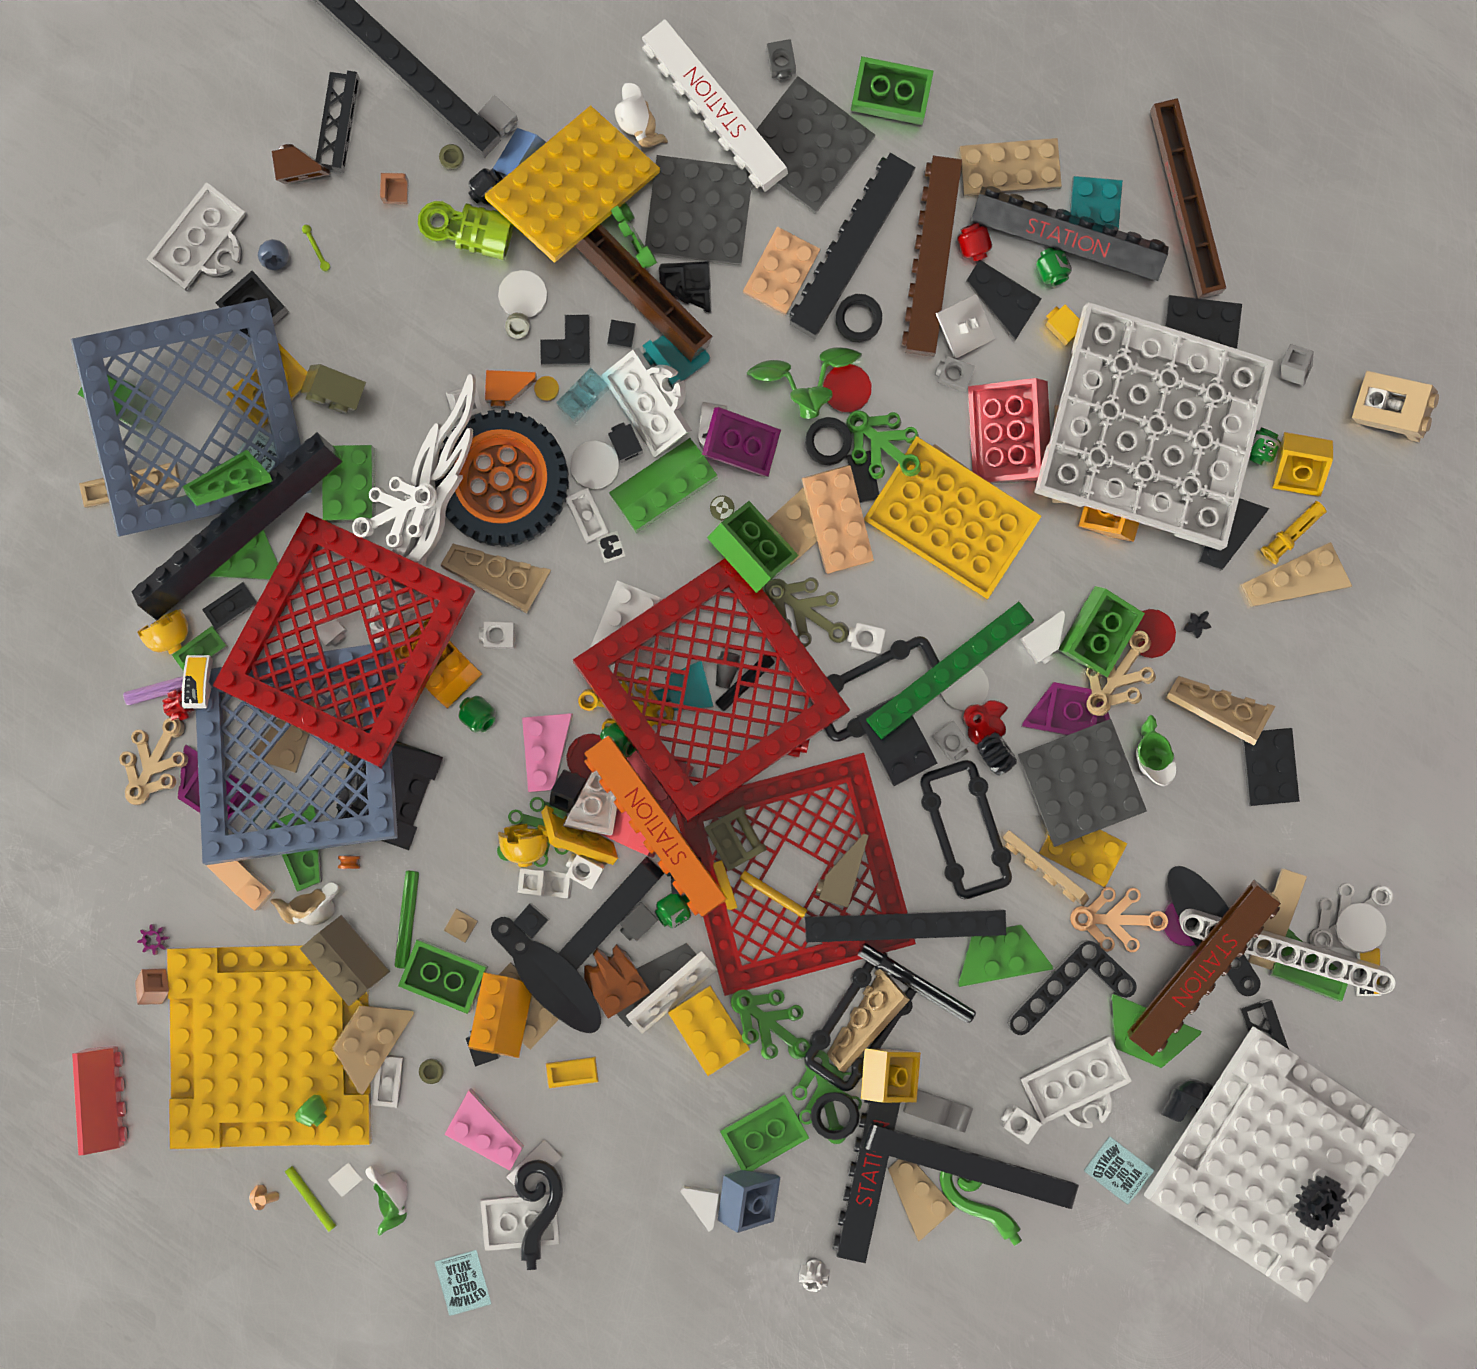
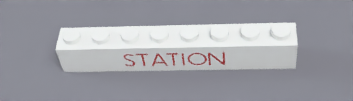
(715, 105)

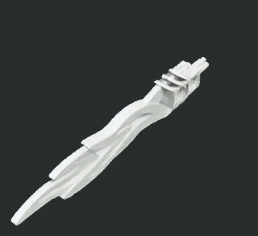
(427, 472)

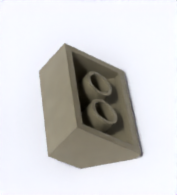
(345, 960)

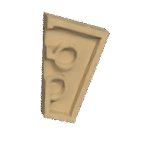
(288, 750)
(920, 1197)

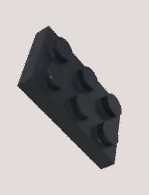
(1205, 318)
(1271, 768)

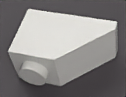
(1045, 639)

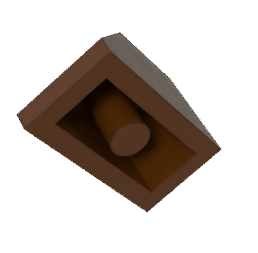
(296, 165)

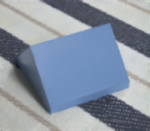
(517, 150)

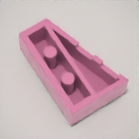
(544, 749)
(483, 1132)

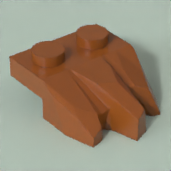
(614, 981)

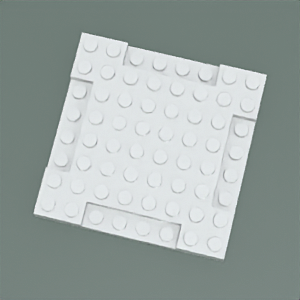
(1154, 426)
(1255, 1145)

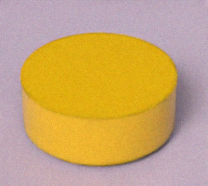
(546, 388)

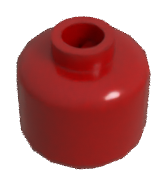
(974, 242)

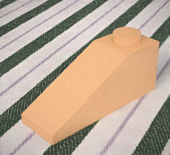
(243, 883)

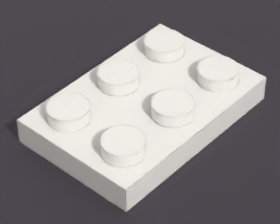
(509, 1218)

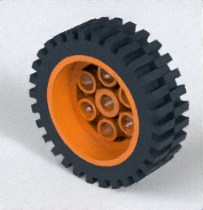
(544, 488)

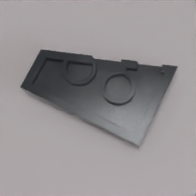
(1004, 297)
(1245, 520)

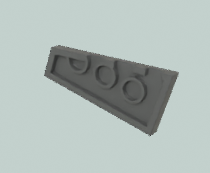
(658, 972)

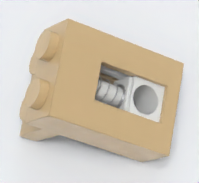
(1416, 410)

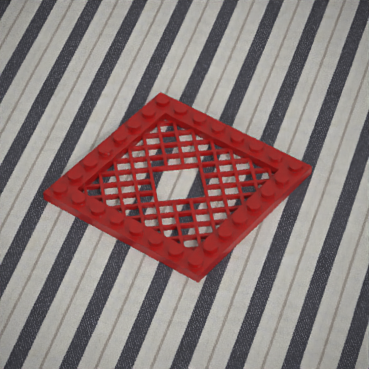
(431, 643)
(848, 770)
(695, 799)

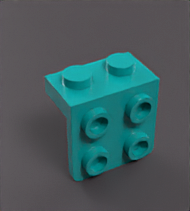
(665, 353)

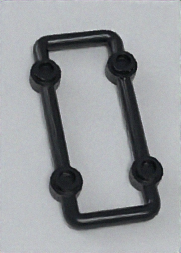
(899, 650)
(1000, 856)
(821, 1038)

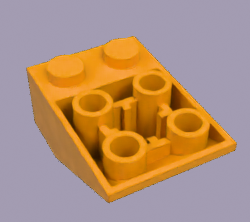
(451, 675)

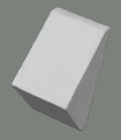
(703, 1203)

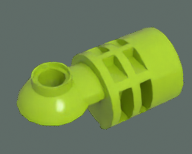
(471, 229)

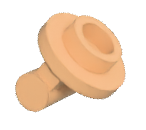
(260, 1197)

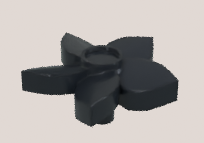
(1197, 624)

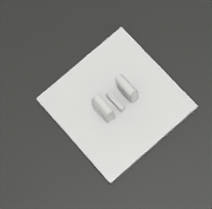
(965, 326)

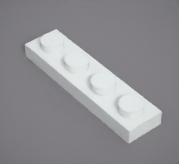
(671, 992)

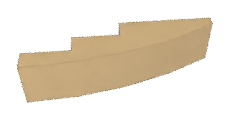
(1288, 892)

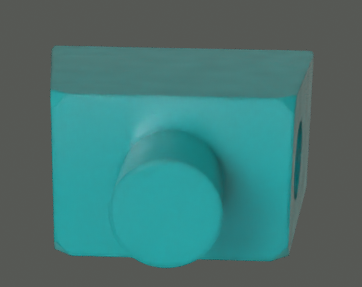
(697, 689)

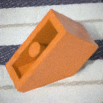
(506, 386)

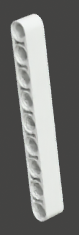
(1298, 955)

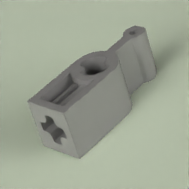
(939, 1111)

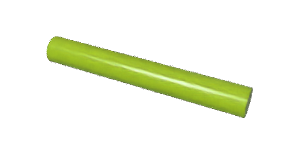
(310, 1198)

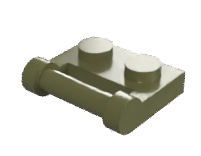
(728, 843)

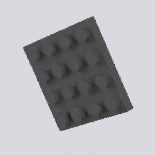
(813, 142)
(698, 210)
(1082, 782)

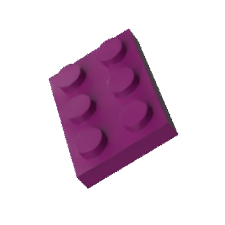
(741, 442)

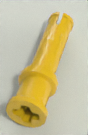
(1285, 540)

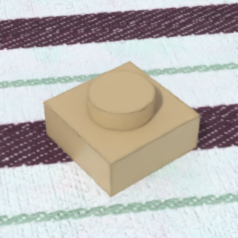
(461, 925)

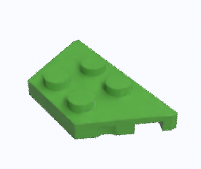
(252, 561)
(1002, 957)
(1125, 1015)

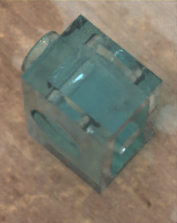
(582, 395)

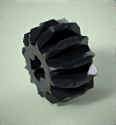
(997, 753)

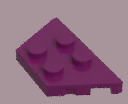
(1063, 710)
(189, 785)

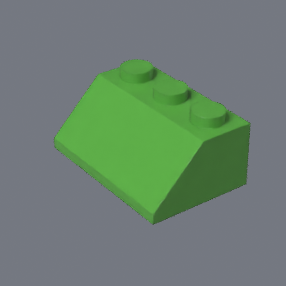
(1101, 631)

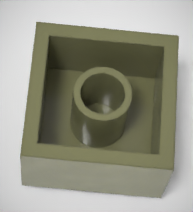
(332, 387)

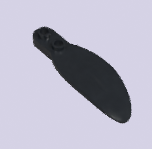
(1191, 891)
(550, 978)

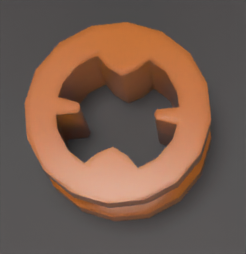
(349, 862)

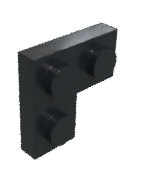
(572, 349)

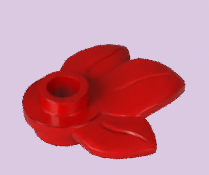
(988, 721)

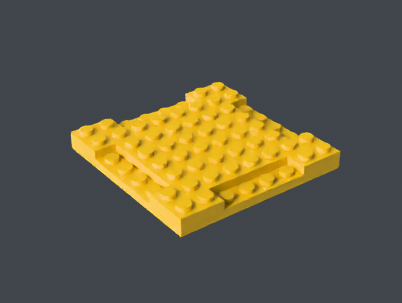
(254, 1046)

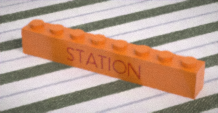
(655, 826)

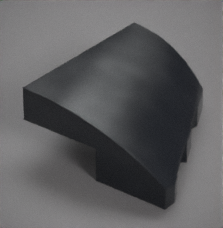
(688, 282)

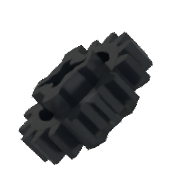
(1320, 1203)

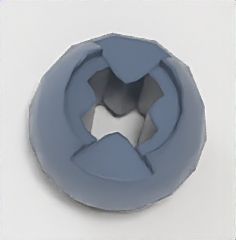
(273, 254)

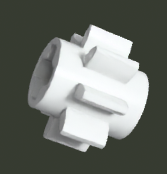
(814, 1275)

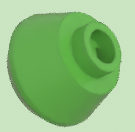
(312, 1111)

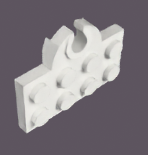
(199, 239)
(649, 400)
(623, 607)
(1077, 1084)

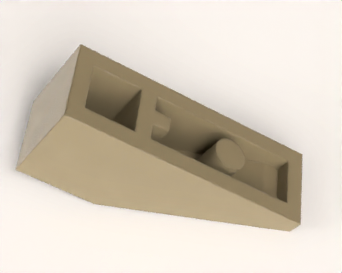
(841, 878)

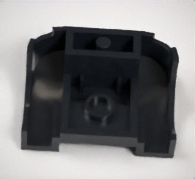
(412, 775)

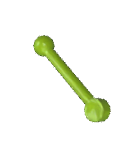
(325, 266)

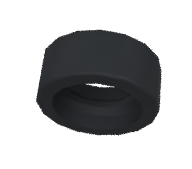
(859, 299)
(828, 422)
(816, 1115)

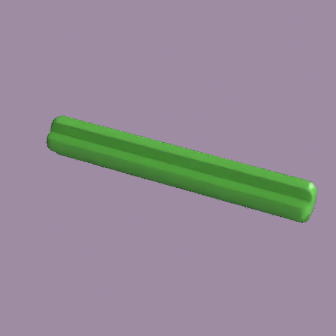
(406, 919)

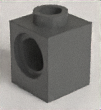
(777, 49)
(637, 922)

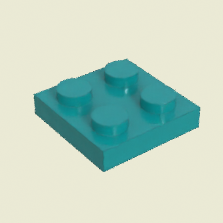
(1096, 199)

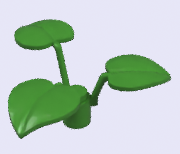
(808, 399)

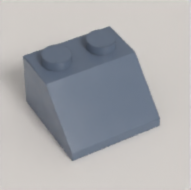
(748, 1199)

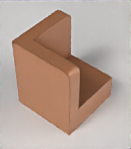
(394, 188)
(151, 986)

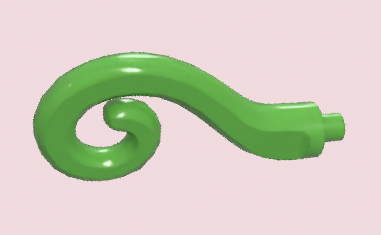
(1000, 1219)

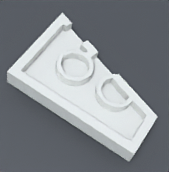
(593, 809)

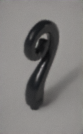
(532, 1239)

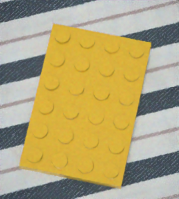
(572, 183)
(953, 518)

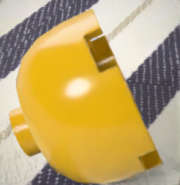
(165, 632)
(523, 844)

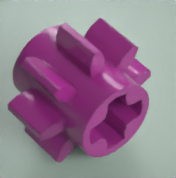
(160, 939)

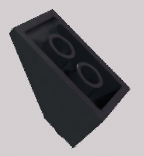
(902, 751)

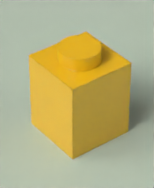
(1063, 323)

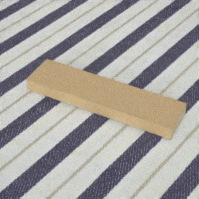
(95, 492)

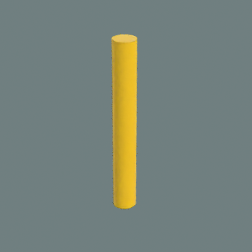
(773, 894)

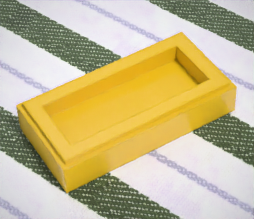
(725, 884)
(572, 1072)

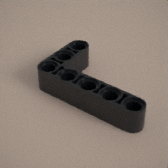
(1066, 982)

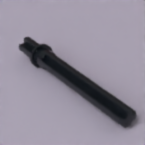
(915, 982)

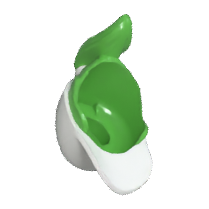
(1155, 755)
(392, 1197)

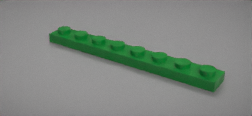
(950, 670)

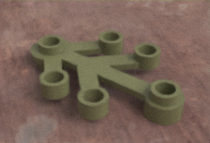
(803, 608)

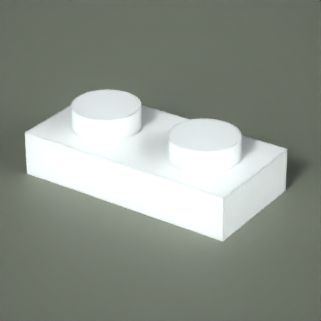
(587, 515)
(388, 1082)

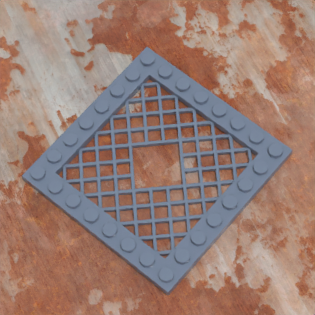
(89, 356)
(314, 835)

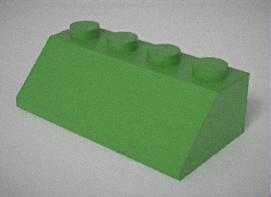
(663, 485)

